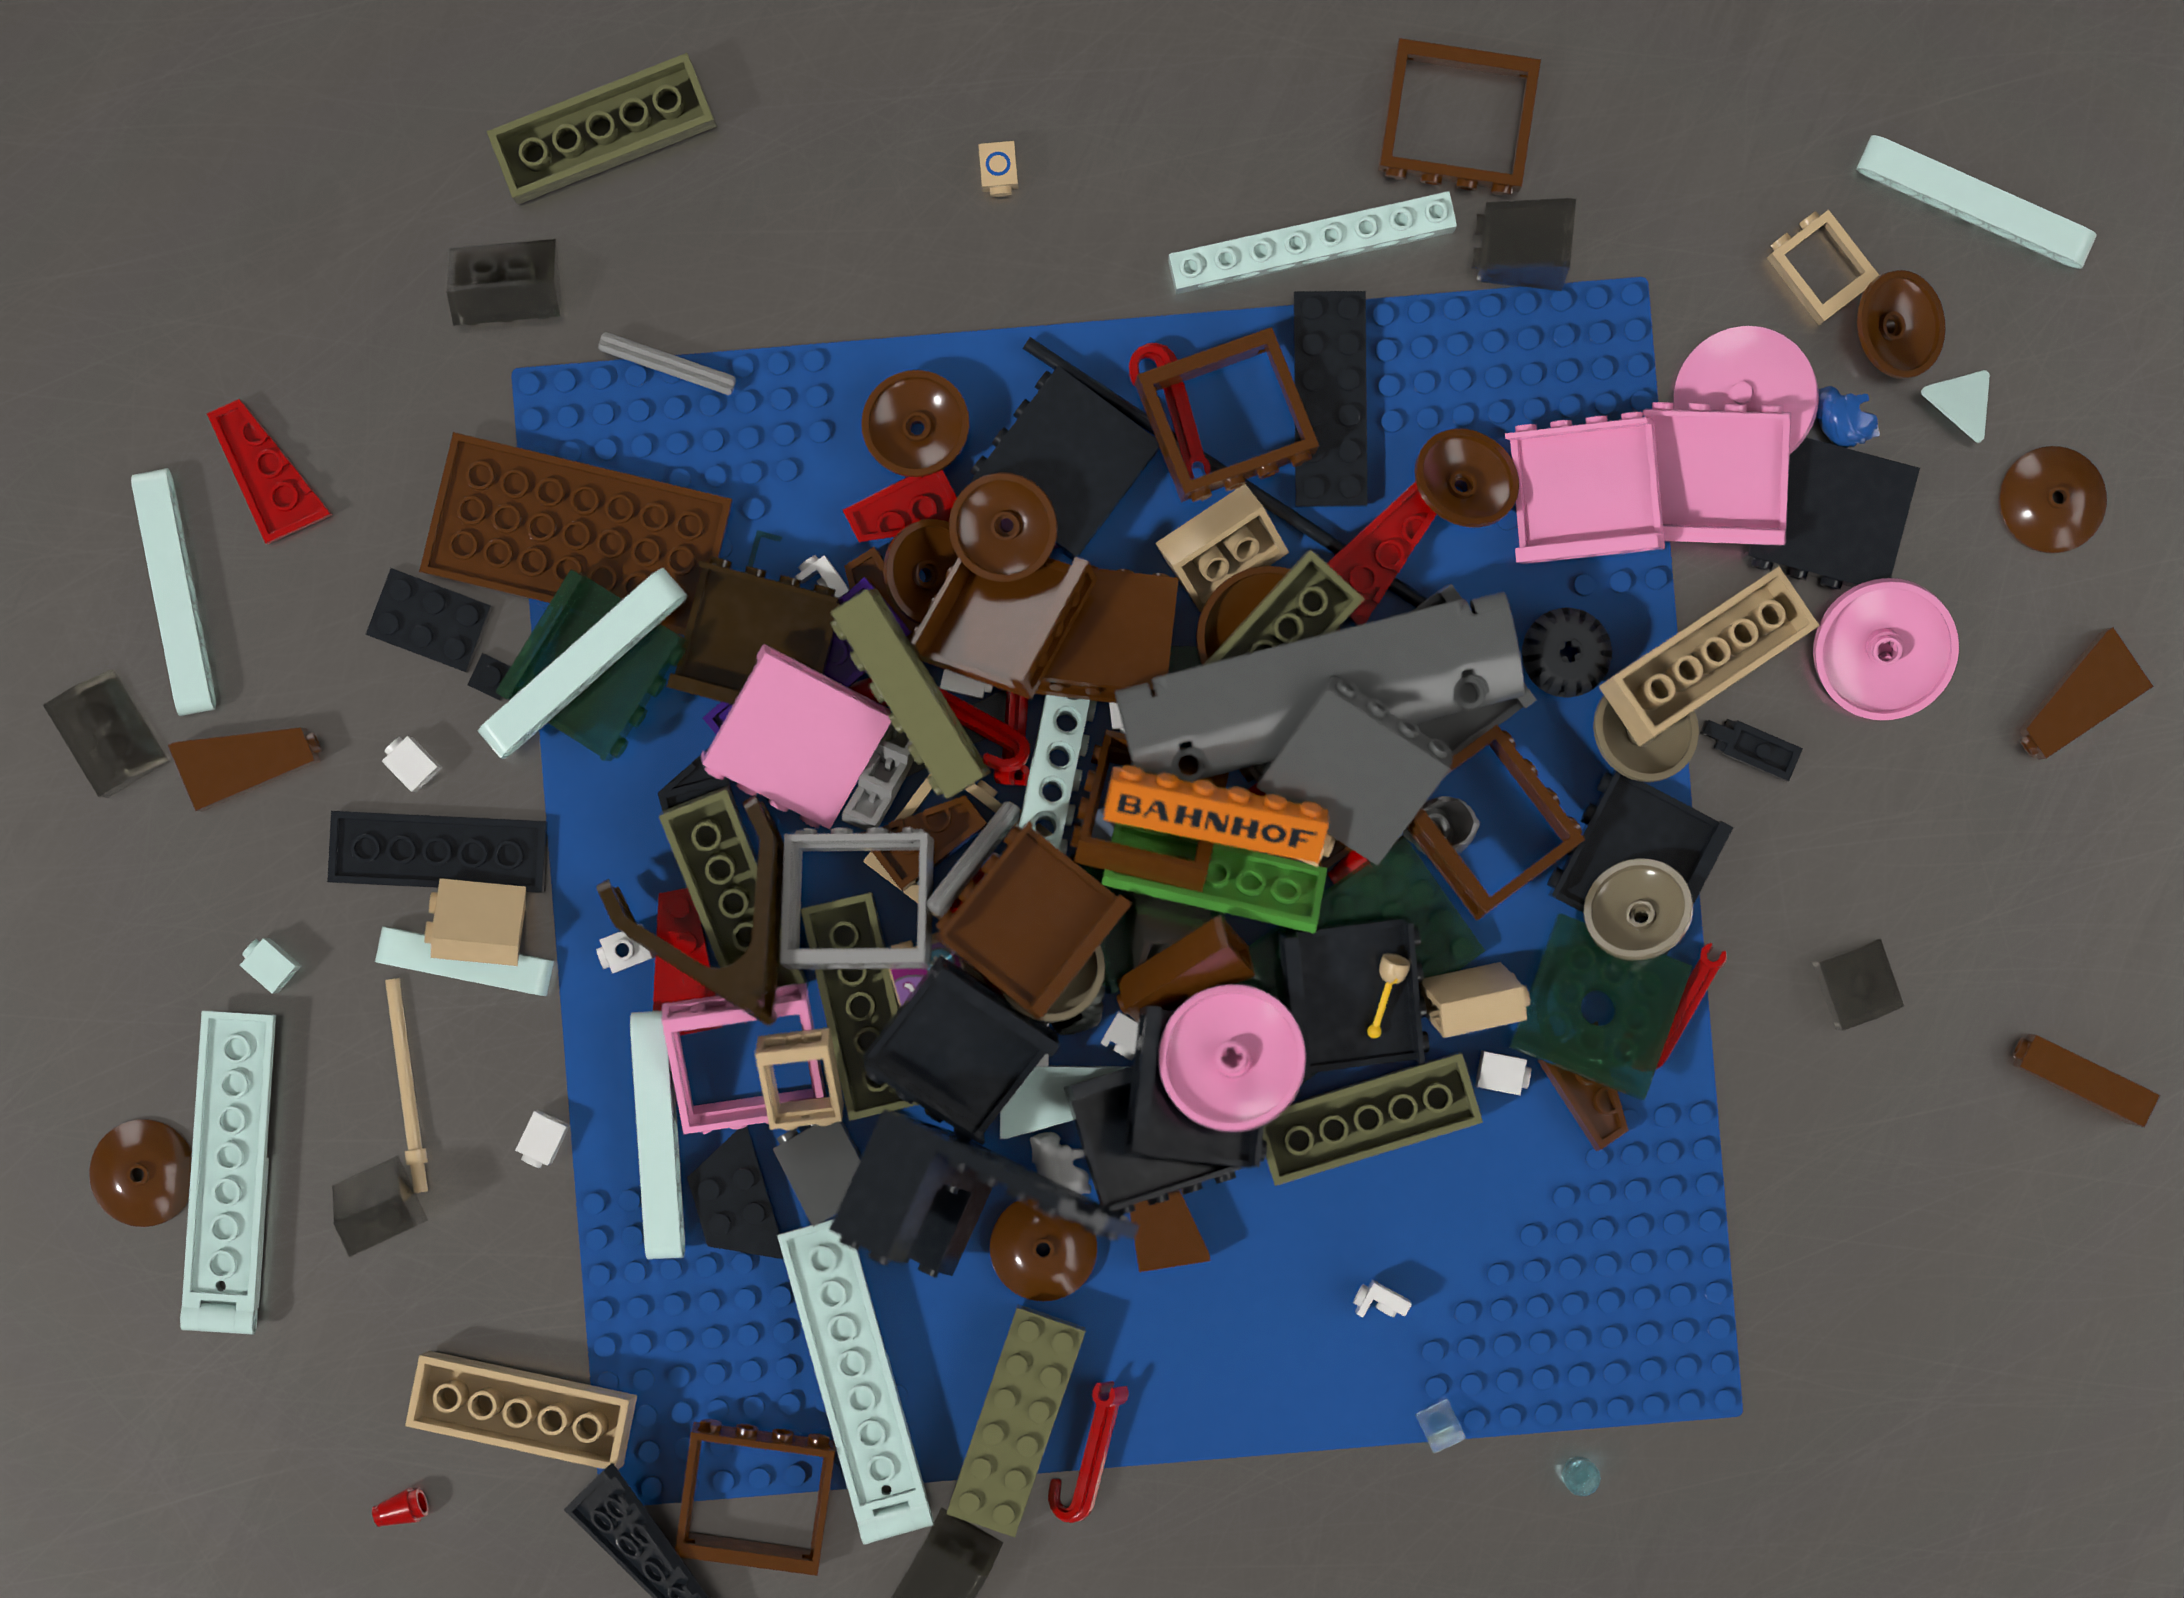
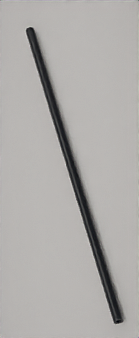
(1267, 500)

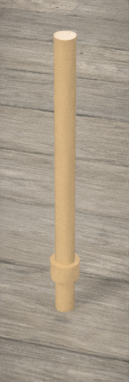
(416, 1155)

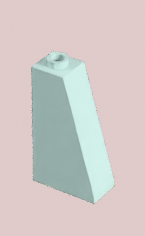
(1042, 1098)

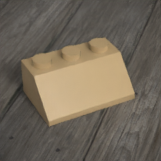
(1221, 543)

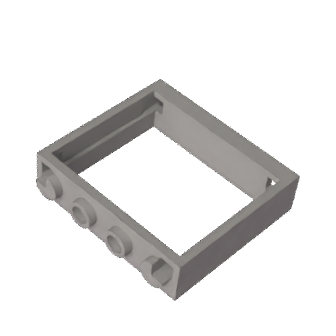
(844, 840)

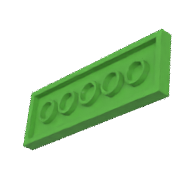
(1236, 880)

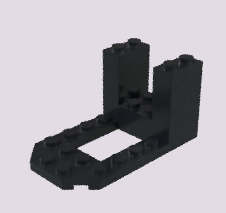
(927, 1187)

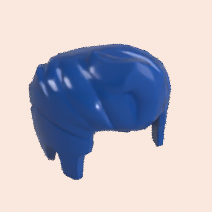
(1843, 419)

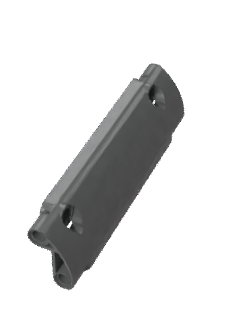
(1252, 703)

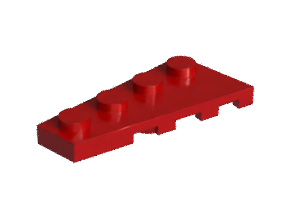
(269, 481)
(1382, 549)
(682, 928)

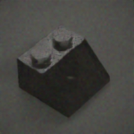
(1858, 985)

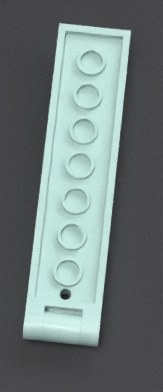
(228, 1173)
(856, 1383)

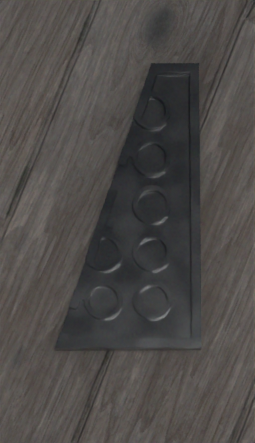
(631, 1537)

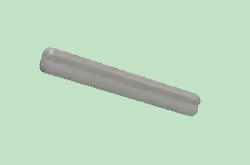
(667, 363)
(973, 858)

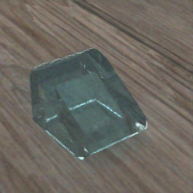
(1440, 1426)

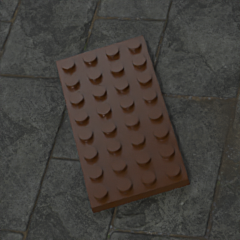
(530, 517)

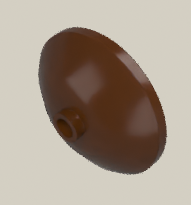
(1901, 324)
(911, 400)
(1475, 466)
(2029, 506)
(983, 542)
(918, 547)
(166, 1166)
(1037, 1276)

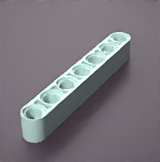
(1976, 202)
(173, 592)
(582, 663)
(657, 1138)

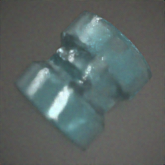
(1576, 1471)

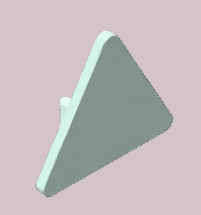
(1963, 401)

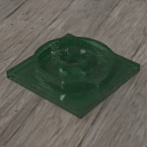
(1644, 1003)

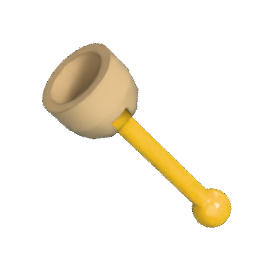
(1392, 970)

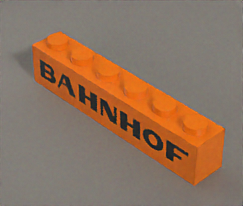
(1216, 814)

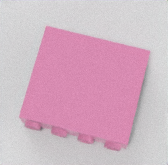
(1722, 472)
(1587, 489)
(797, 738)

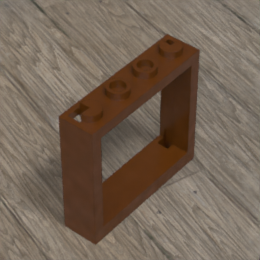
(1468, 59)
(1208, 361)
(1544, 798)
(1126, 858)
(749, 1552)

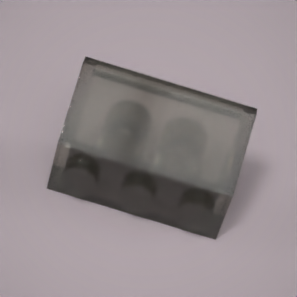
(503, 282)
(105, 733)

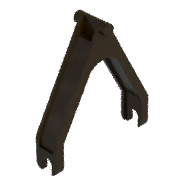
(753, 977)

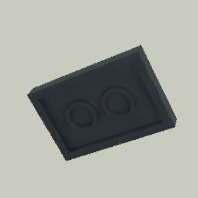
(429, 620)

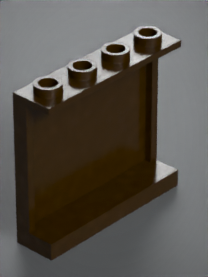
(739, 614)

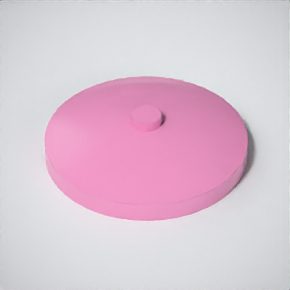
(1754, 370)
(1886, 649)
(1232, 1058)

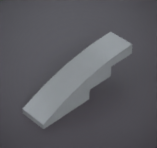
(880, 781)

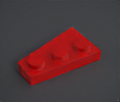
(900, 505)

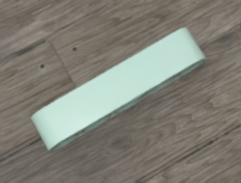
(410, 951)

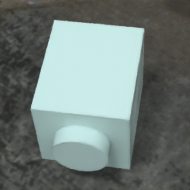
(269, 964)

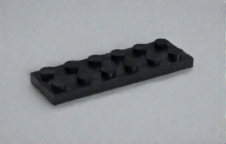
(1334, 395)
(427, 848)

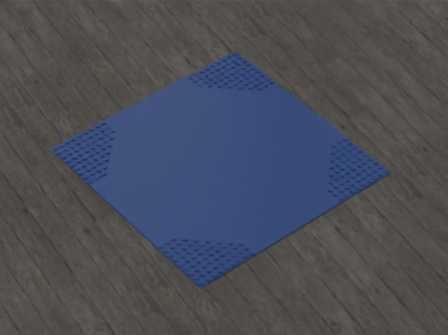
(1535, 1269)

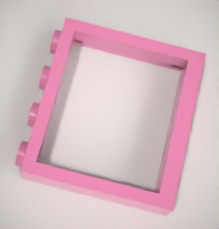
(716, 1012)

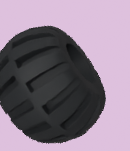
(1555, 673)

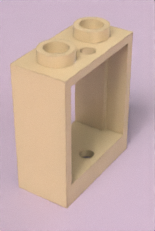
(1819, 311)
(795, 1048)

